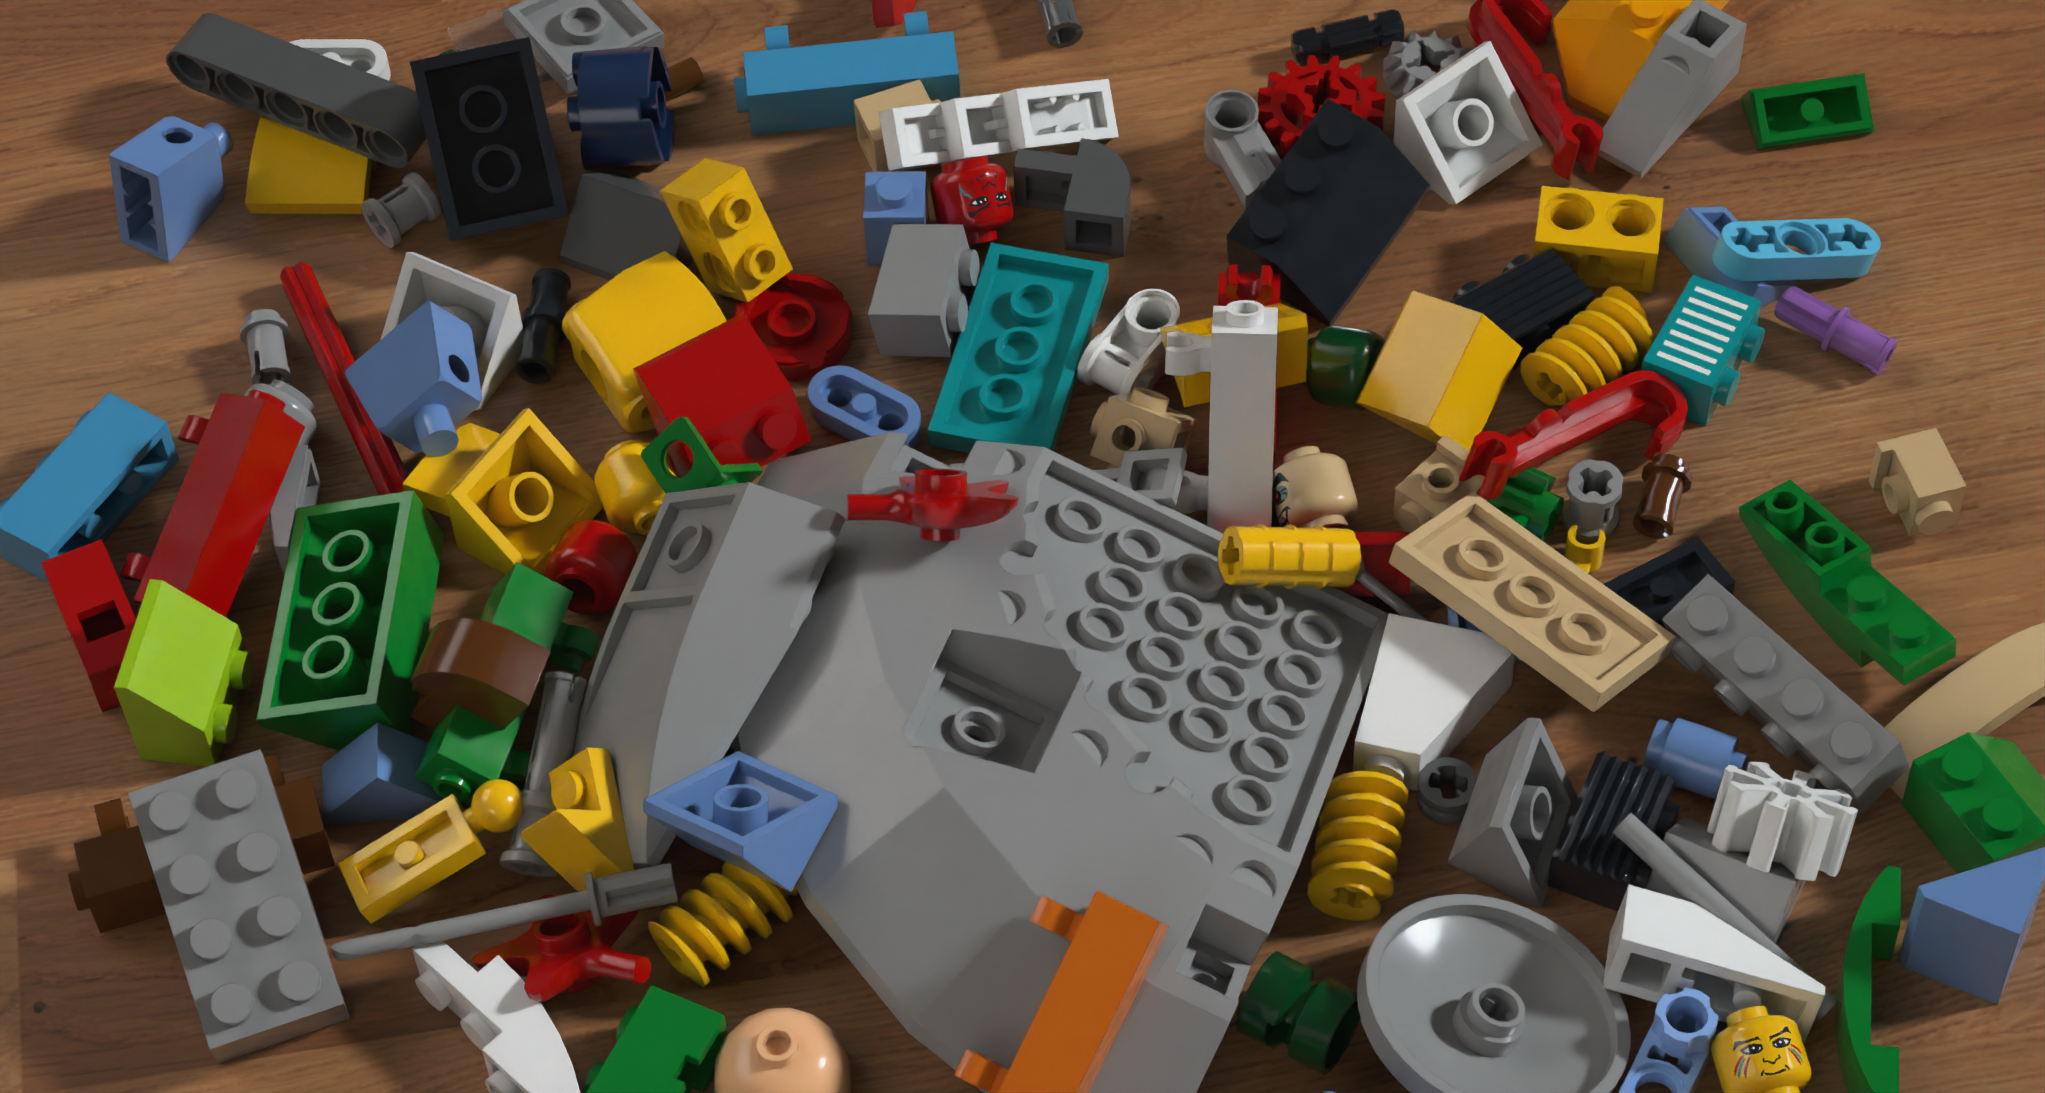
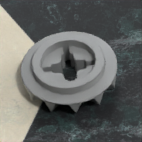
(1402, 64)

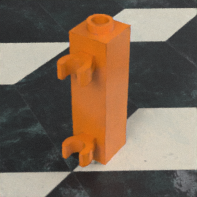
(1084, 1002)

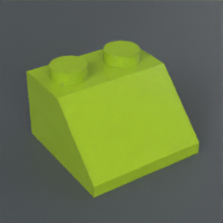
(182, 678)

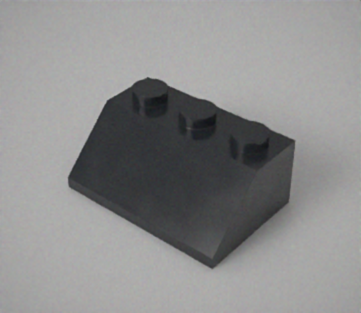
(1328, 212)

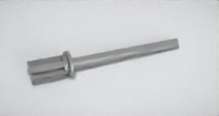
(603, 896)

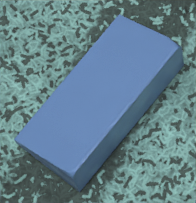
(1693, 241)

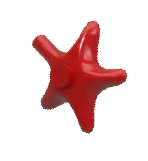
(936, 502)
(569, 954)

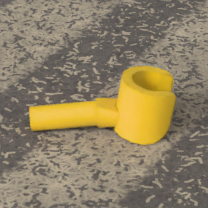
(1584, 556)

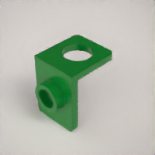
(705, 470)

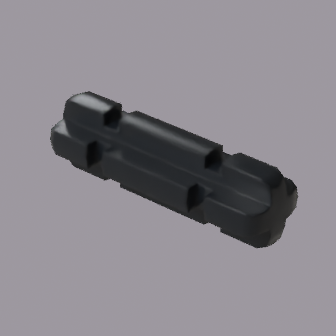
(1348, 36)

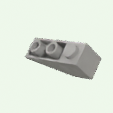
(1673, 86)

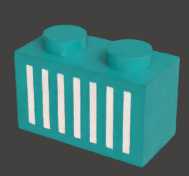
(1706, 343)

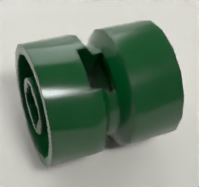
(1297, 1011)

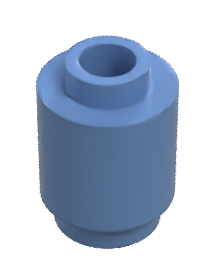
(1693, 755)

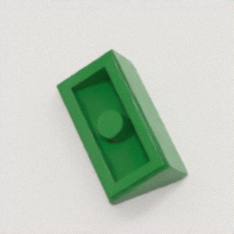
(1808, 111)

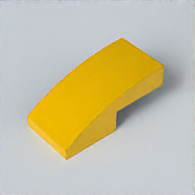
(437, 475)

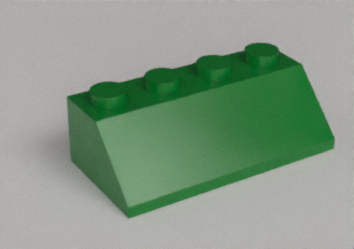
(352, 619)

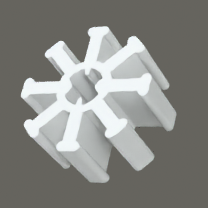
(1782, 820)

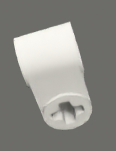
(1131, 346)

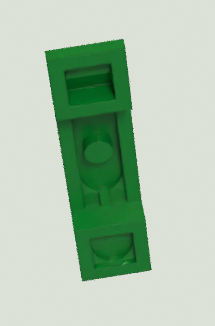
(1872, 936)

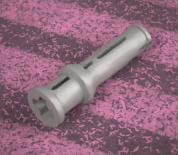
(550, 748)

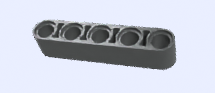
(300, 89)

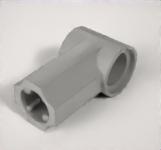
(1238, 142)

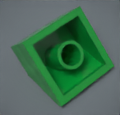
(1977, 801)

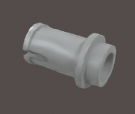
(265, 336)

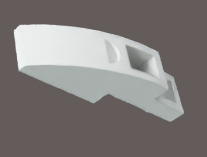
(498, 1016)

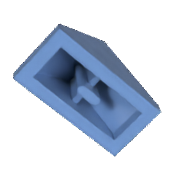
(375, 779)

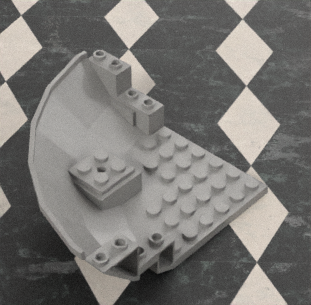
(1131, 746)

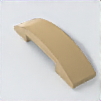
(1974, 697)

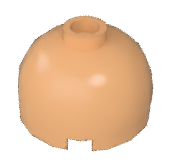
(782, 1054)

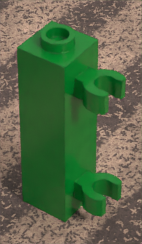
(469, 748)

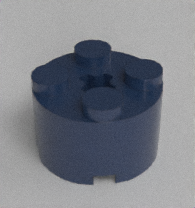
(621, 107)

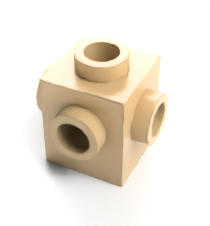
(1138, 423)

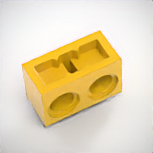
(726, 229)
(1602, 235)

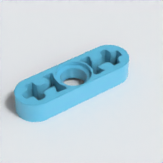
(1760, 252)

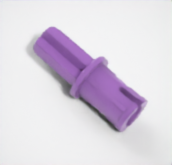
(1835, 329)

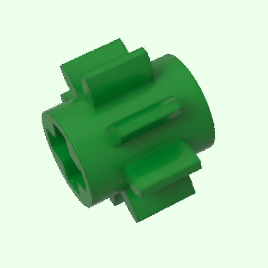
(1530, 502)

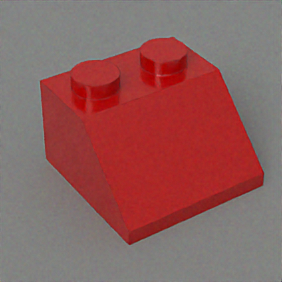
(729, 394)

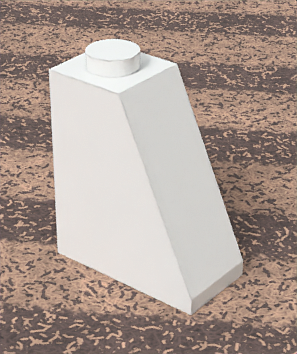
(1427, 695)

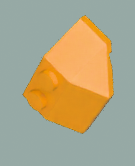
(1607, 44)

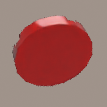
(801, 324)

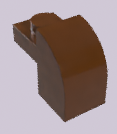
(477, 669)

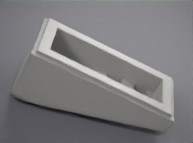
(297, 490)

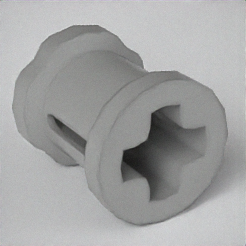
(401, 209)
(1593, 495)

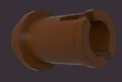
(1665, 483)

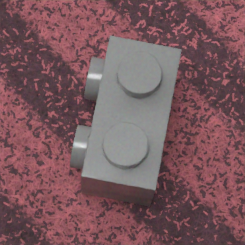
(923, 290)

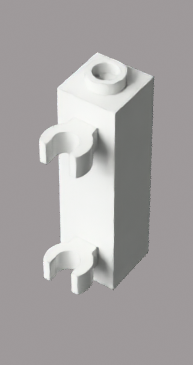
(1242, 413)

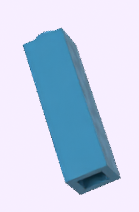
(817, 83)

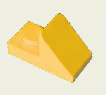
(588, 821)

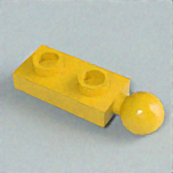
(428, 848)

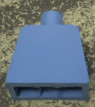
(168, 184)
(420, 380)

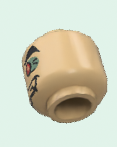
(1313, 490)

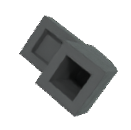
(1086, 187)

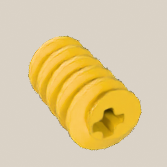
(1590, 349)
(1357, 845)
(716, 918)

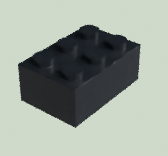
(489, 138)

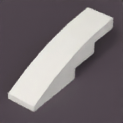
(998, 124)

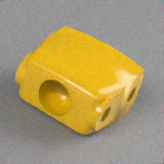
(632, 322)

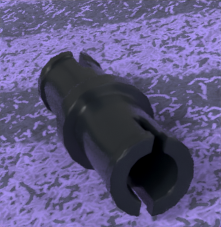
(543, 325)

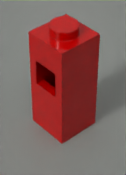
(94, 614)

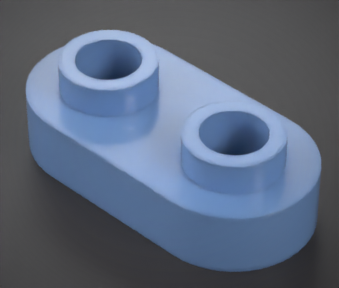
(869, 407)

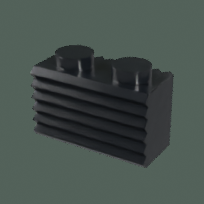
(1529, 298)
(1589, 855)

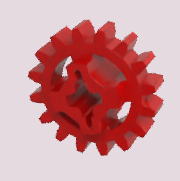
(1295, 99)

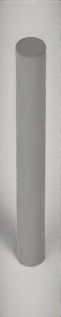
(1697, 889)

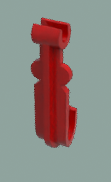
(1539, 92)
(1633, 397)

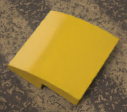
(304, 174)

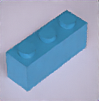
(86, 484)

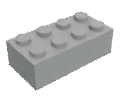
(238, 906)

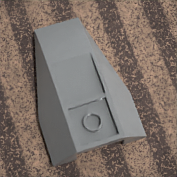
(699, 638)

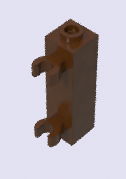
(117, 874)

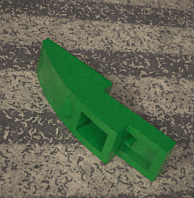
(1837, 585)

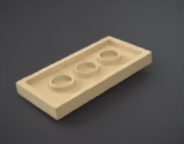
(1532, 600)

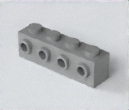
(1784, 693)

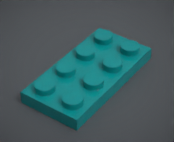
(1019, 350)

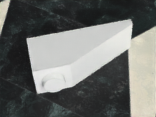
(1675, 944)

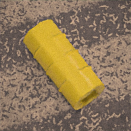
(1289, 556)

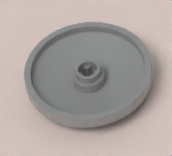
(1489, 1002)

